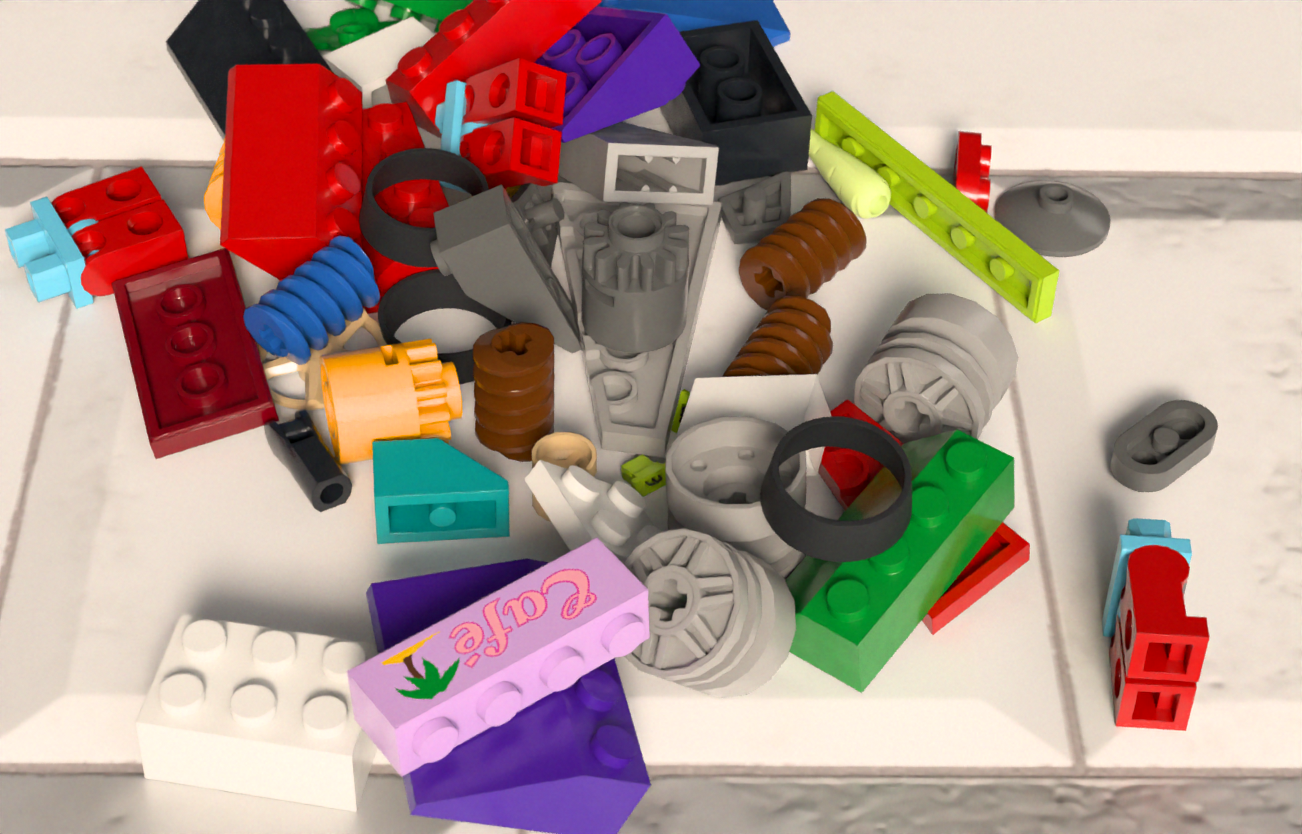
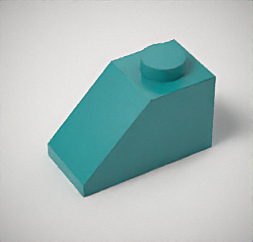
(435, 494)

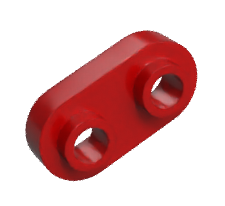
(972, 168)

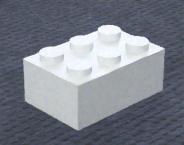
(257, 714)

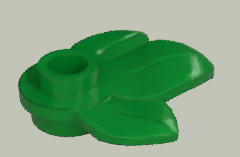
(346, 27)

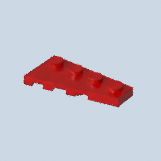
(850, 472)

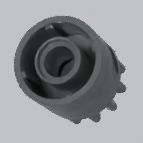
(635, 278)

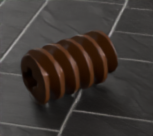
(802, 252)
(787, 341)
(514, 388)

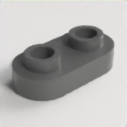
(1163, 446)

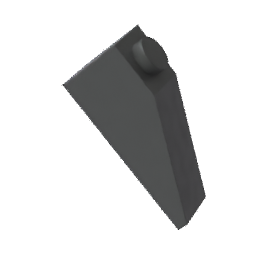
(502, 265)

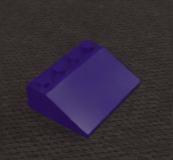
(618, 67)
(550, 768)

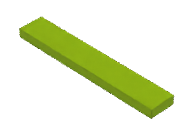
(943, 211)

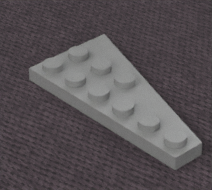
(635, 392)

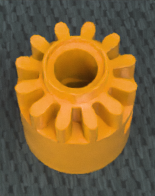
(387, 397)

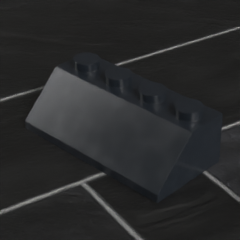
(230, 34)

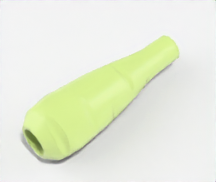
(850, 179)

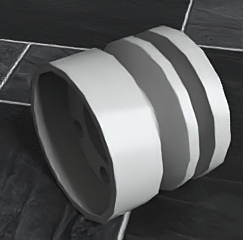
(938, 369)
(718, 480)
(714, 614)

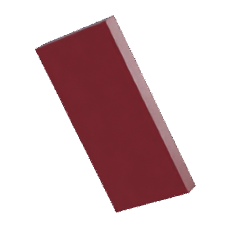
(192, 353)

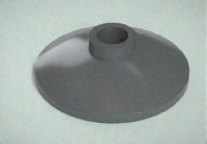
(1054, 217)

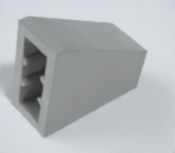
(640, 166)

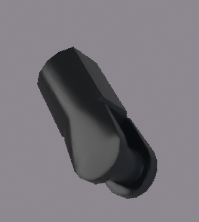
(309, 461)

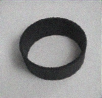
(403, 241)
(429, 292)
(827, 537)

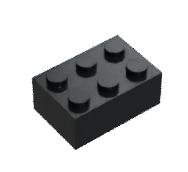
(742, 104)

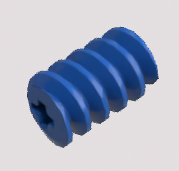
(314, 302)

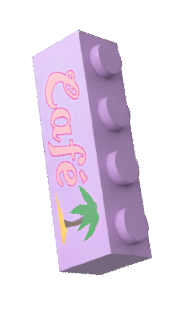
(499, 656)

